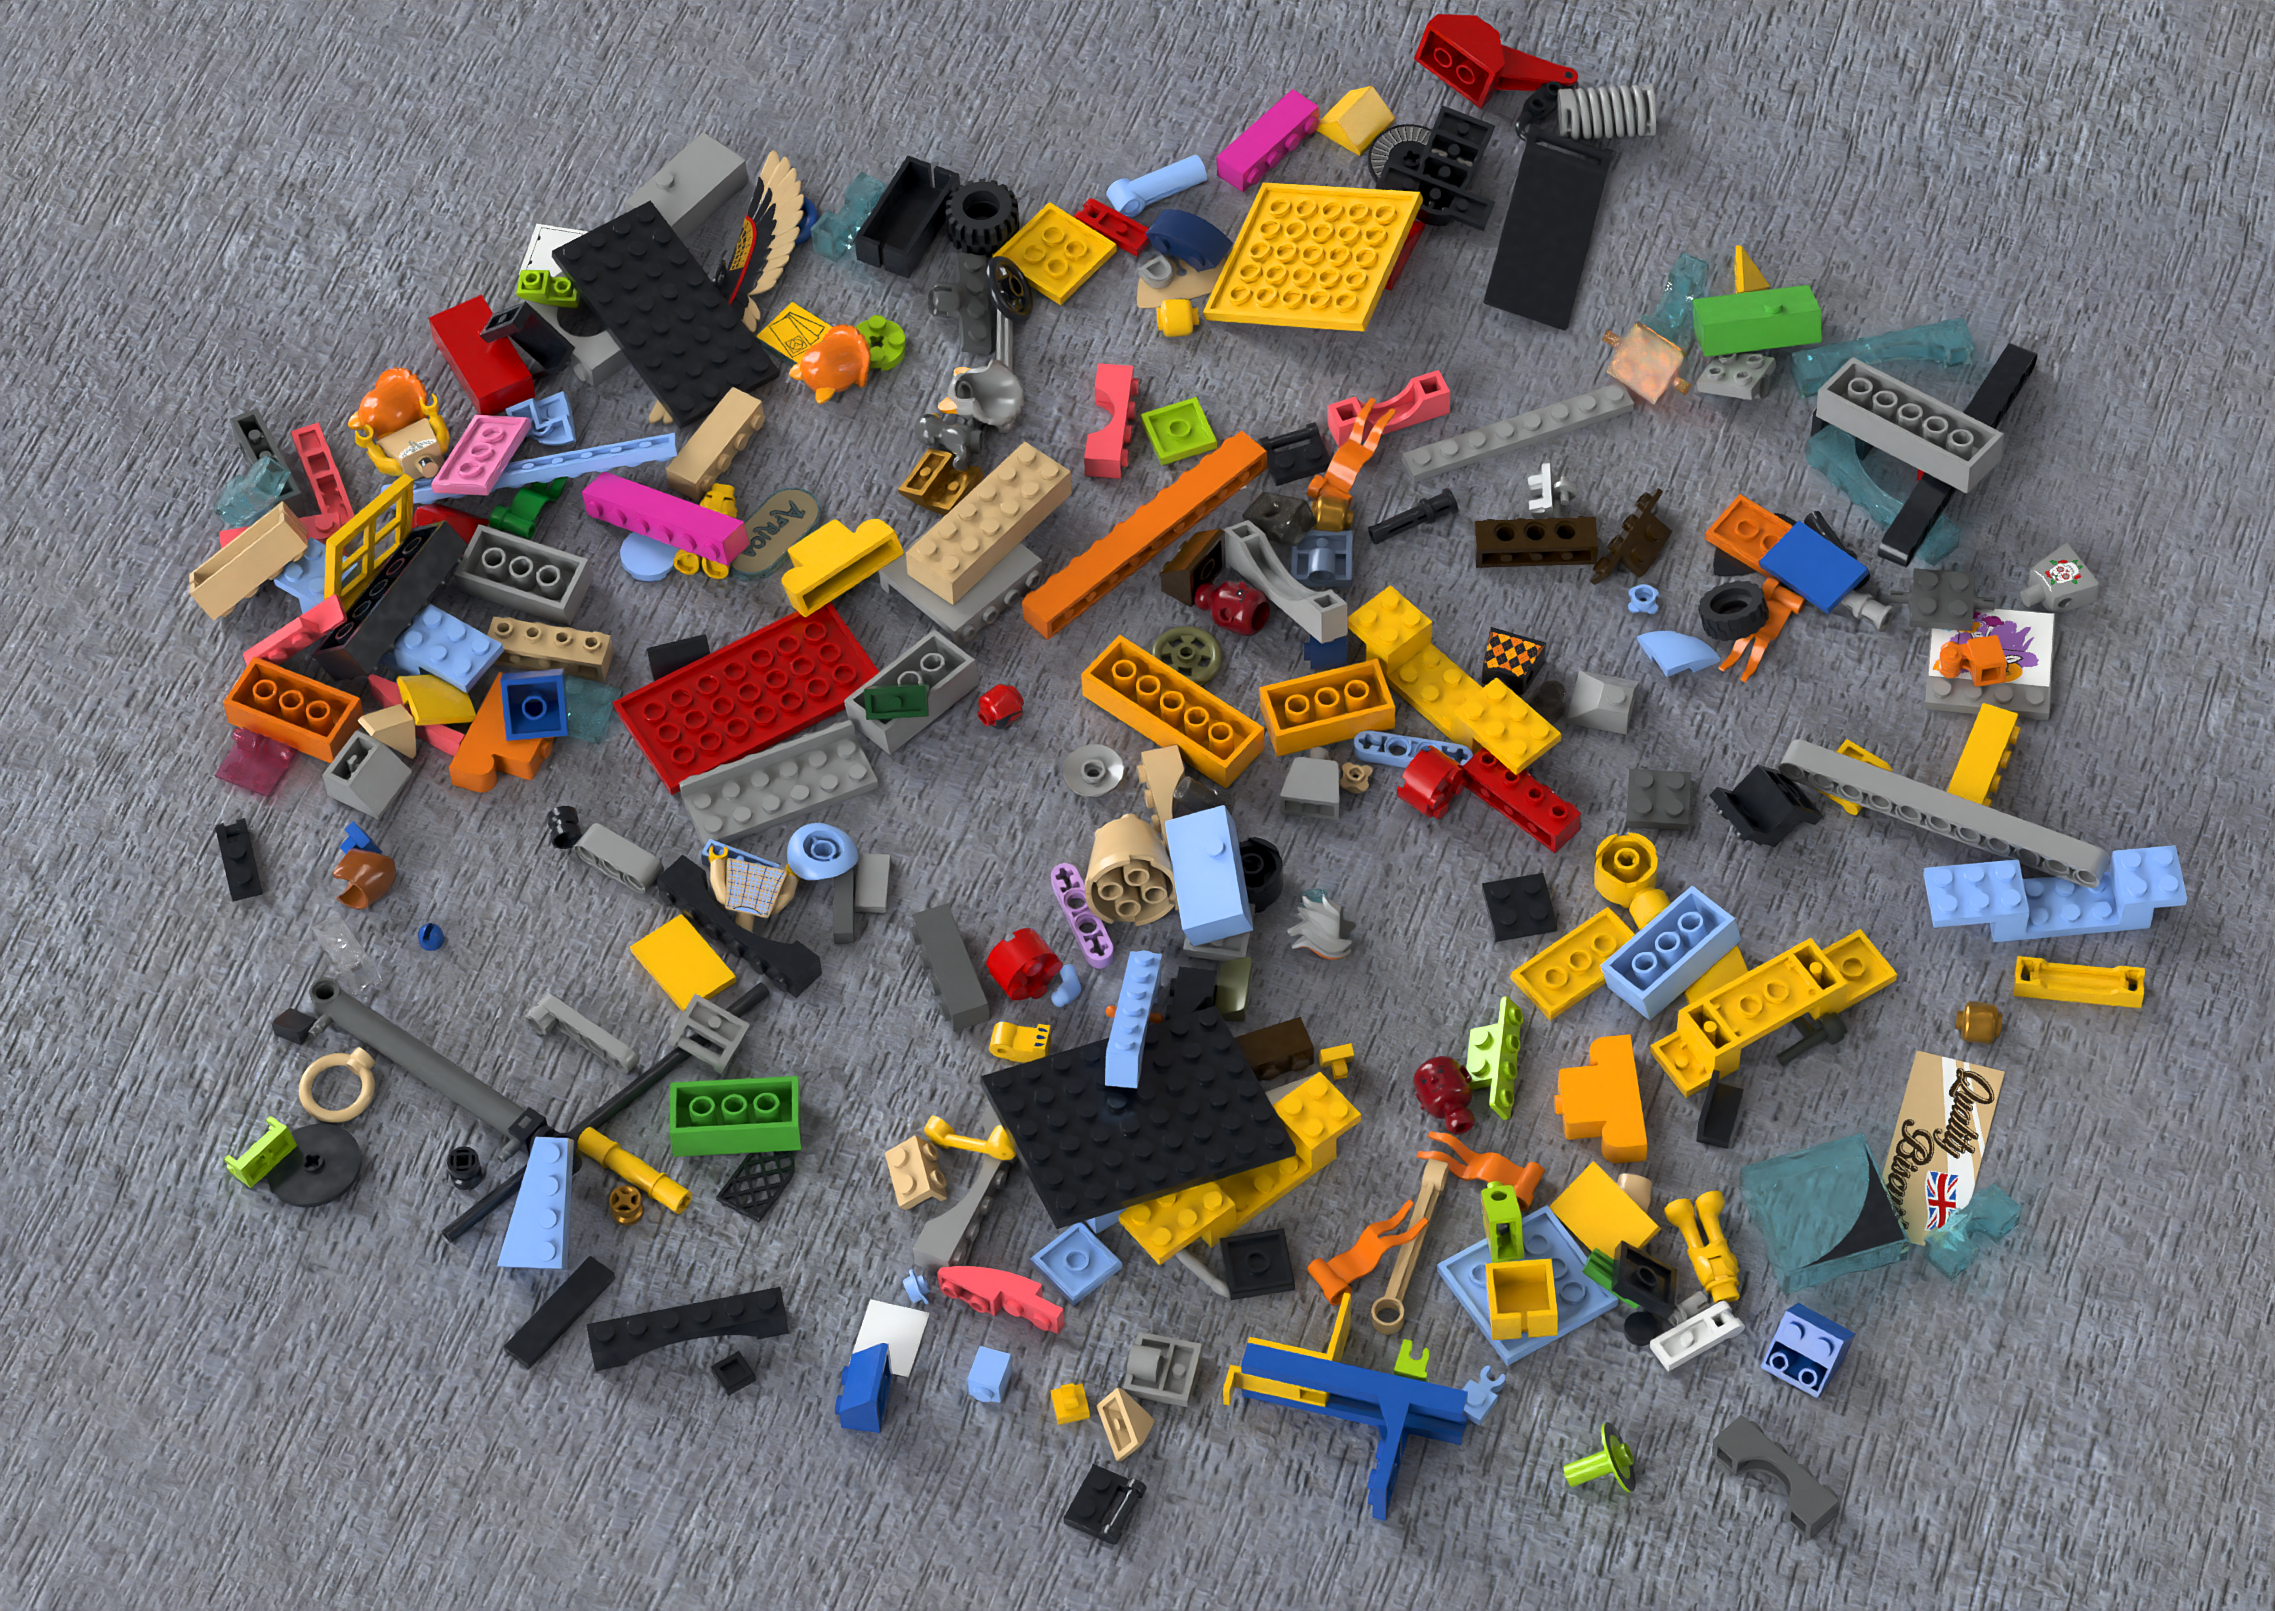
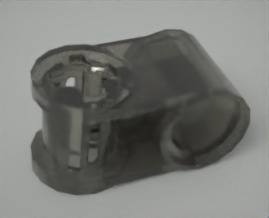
(1549, 710)

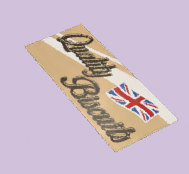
(1939, 1140)

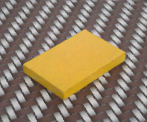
(682, 962)
(1603, 1213)

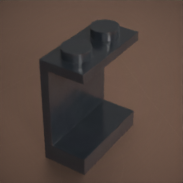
(534, 335)

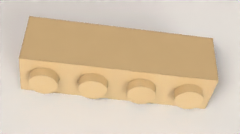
(715, 444)

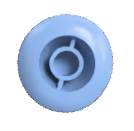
(821, 852)

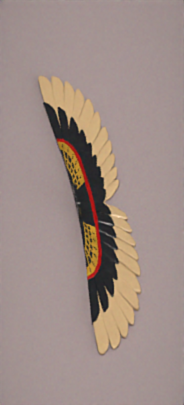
(761, 247)

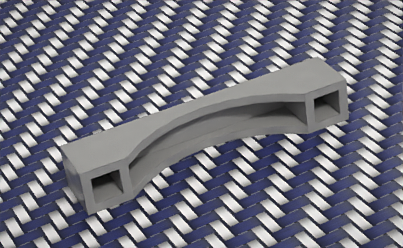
(1252, 556)
(946, 1237)

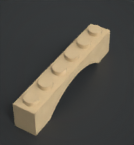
(1162, 773)

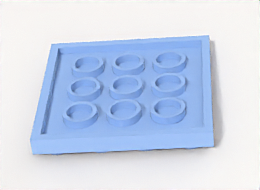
(1544, 1237)

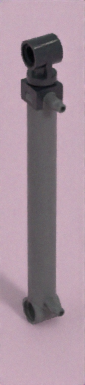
(434, 1069)

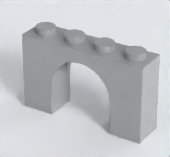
(594, 356)

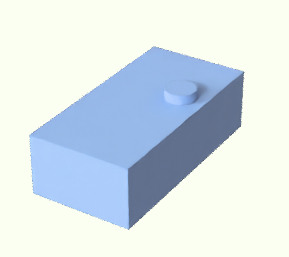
(1208, 875)
(1671, 953)

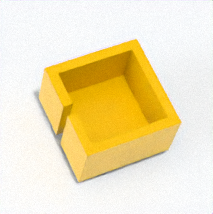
(1521, 1299)

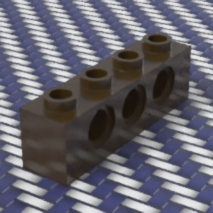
(1535, 542)

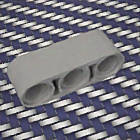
(618, 858)

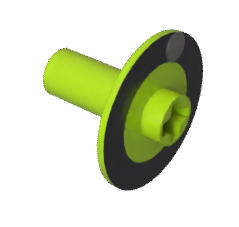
(1614, 1458)

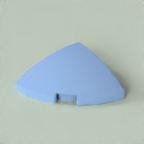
(549, 418)
(1677, 651)

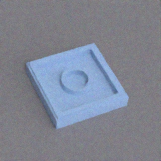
(1076, 1263)

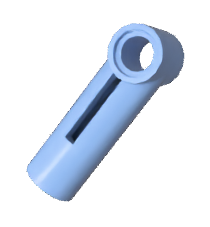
(1132, 196)

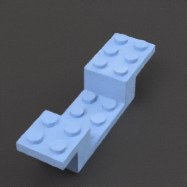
(430, 646)
(2052, 905)

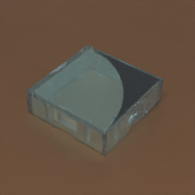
(1823, 1213)

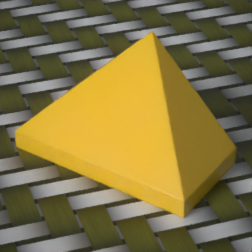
(1747, 275)

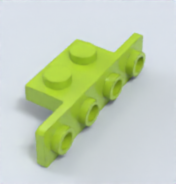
(1494, 1057)

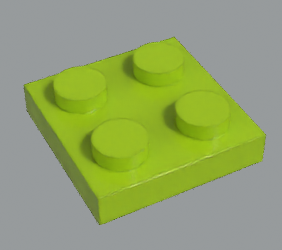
(1178, 431)

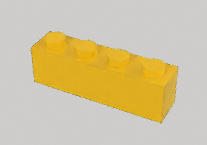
(1985, 755)

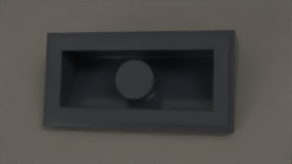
(675, 655)

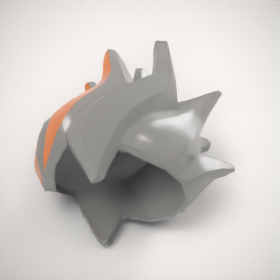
(1323, 929)

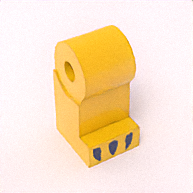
(1020, 1042)

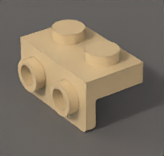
(915, 1172)

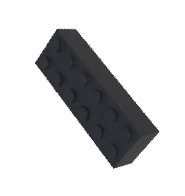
(391, 601)

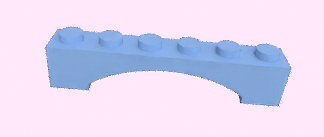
(1131, 1019)

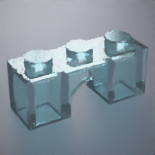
(836, 233)
(249, 495)
(1987, 1213)

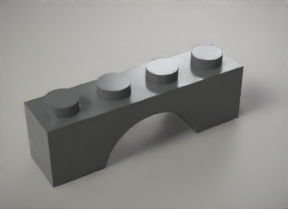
(1746, 1449)

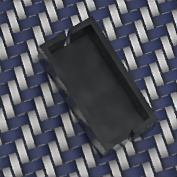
(906, 217)

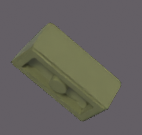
(1234, 988)

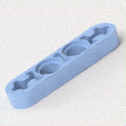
(1411, 744)

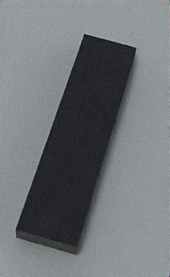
(559, 1312)

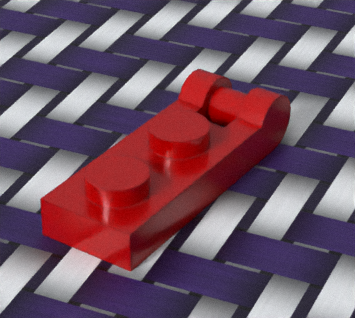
(1115, 226)

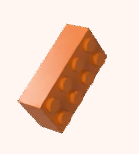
(293, 709)

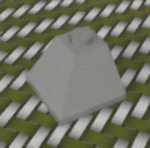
(1602, 702)

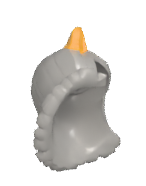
(985, 394)

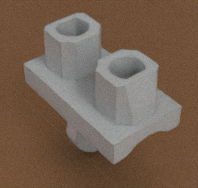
(1555, 493)

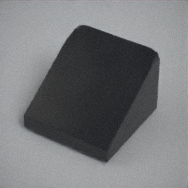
(293, 1026)

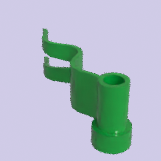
(525, 508)

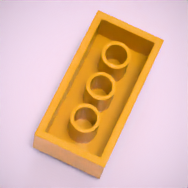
(1326, 707)

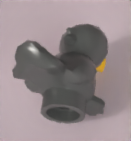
(957, 438)

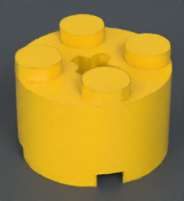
(1625, 867)

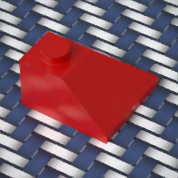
(462, 522)

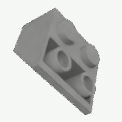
(366, 775)

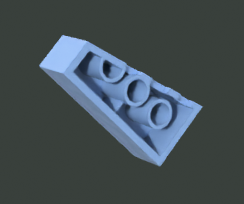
(542, 1210)

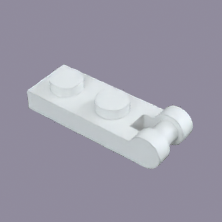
(1696, 1335)

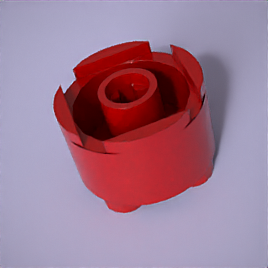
(1432, 782)
(1023, 965)

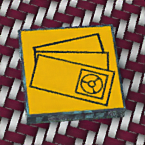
(792, 333)

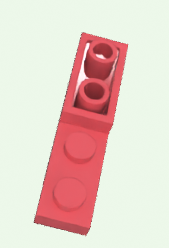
(992, 1288)

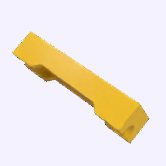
(2079, 983)

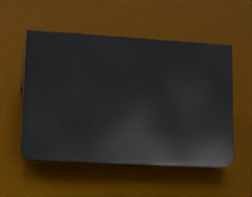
(1719, 1113)

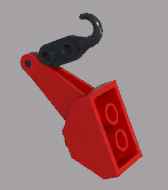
(1475, 63)

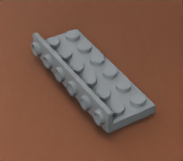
(778, 784)

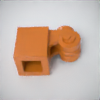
(1979, 656)

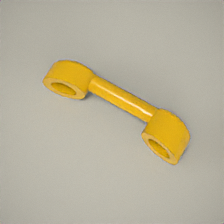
(944, 1137)

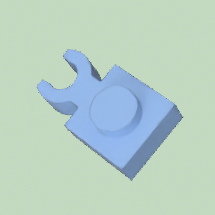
(1481, 1396)

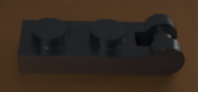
(239, 860)

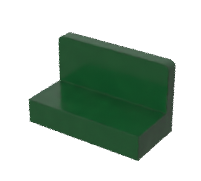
(896, 701)

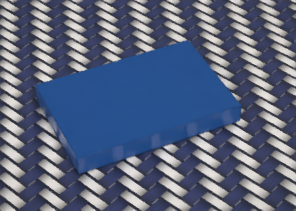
(1813, 567)

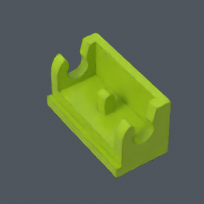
(263, 1154)
(1411, 1368)

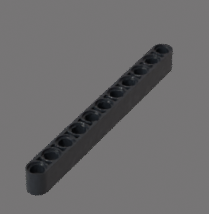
(1933, 495)

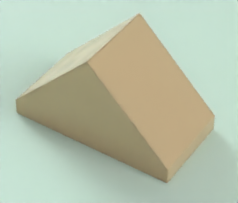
(392, 727)

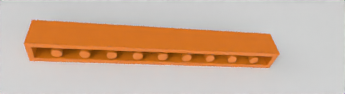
(1144, 534)

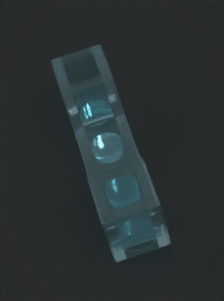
(1684, 283)

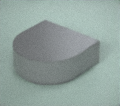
(1157, 272)

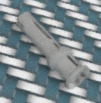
(1865, 607)

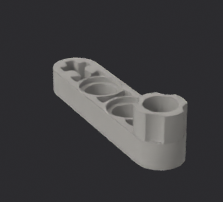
(552, 1013)

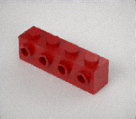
(1522, 800)

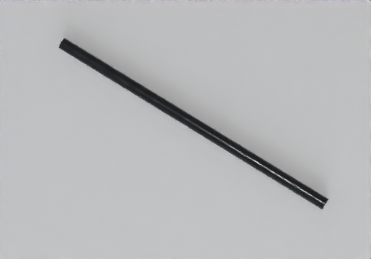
(599, 1116)

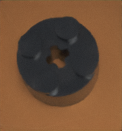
(1261, 872)

